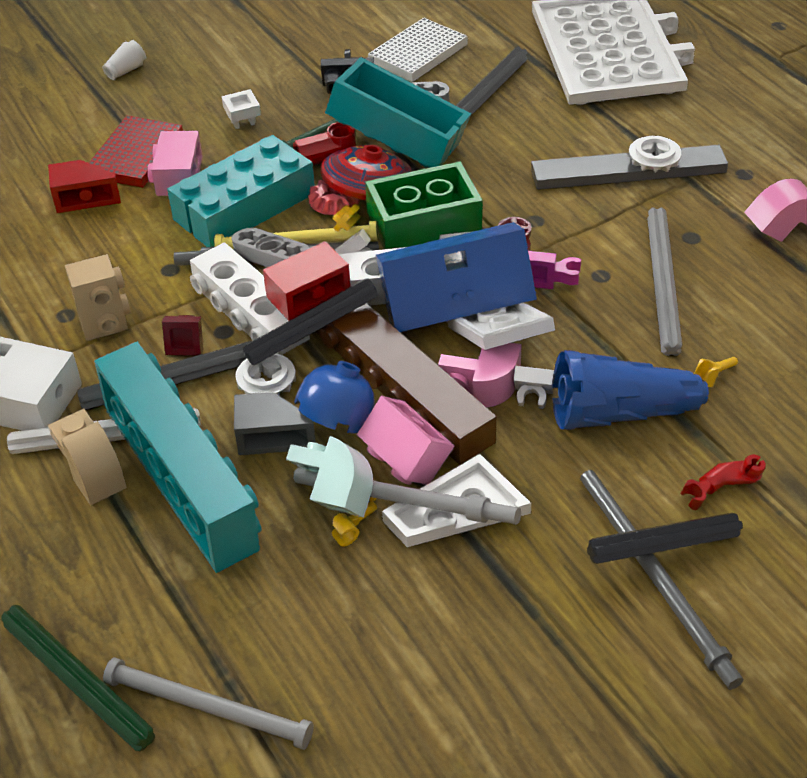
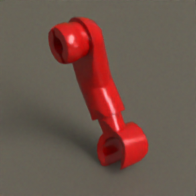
(723, 474)

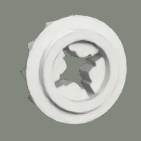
(667, 153)
(275, 367)

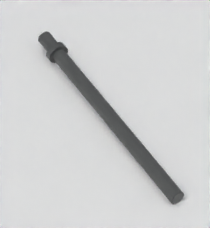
(716, 657)

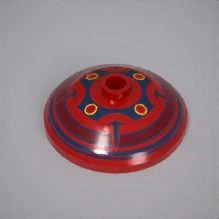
(351, 167)

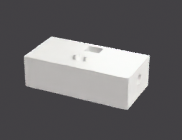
(35, 384)

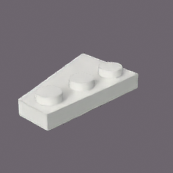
(475, 477)

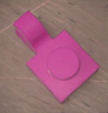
(547, 270)

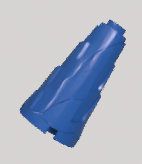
(608, 390)

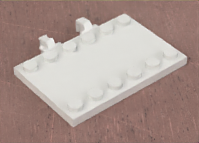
(612, 48)

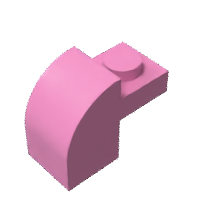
(779, 208)
(489, 377)

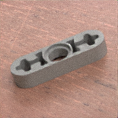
(264, 246)

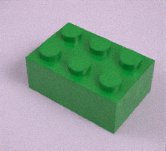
(423, 205)

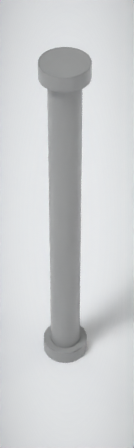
(300, 733)

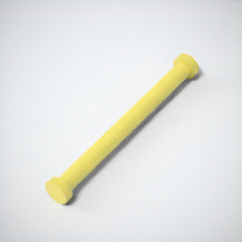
(316, 235)

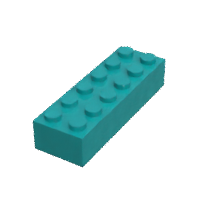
(180, 456)

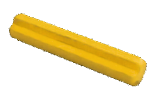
(346, 217)

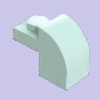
(342, 478)

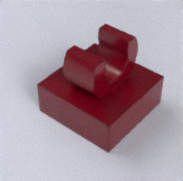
(182, 335)

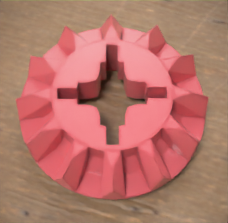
(327, 201)

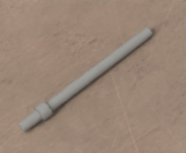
(475, 507)

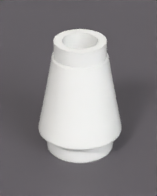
(125, 59)

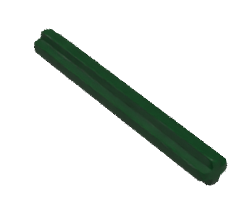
(78, 678)

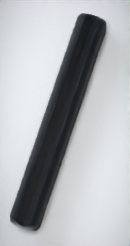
(310, 321)
(664, 538)

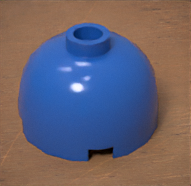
(336, 396)

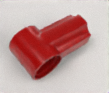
(320, 146)

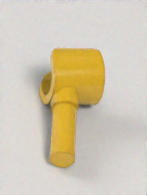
(709, 370)
(345, 526)

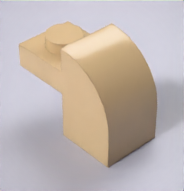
(89, 456)

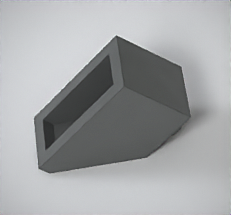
(269, 424)

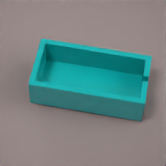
(397, 113)
(241, 190)

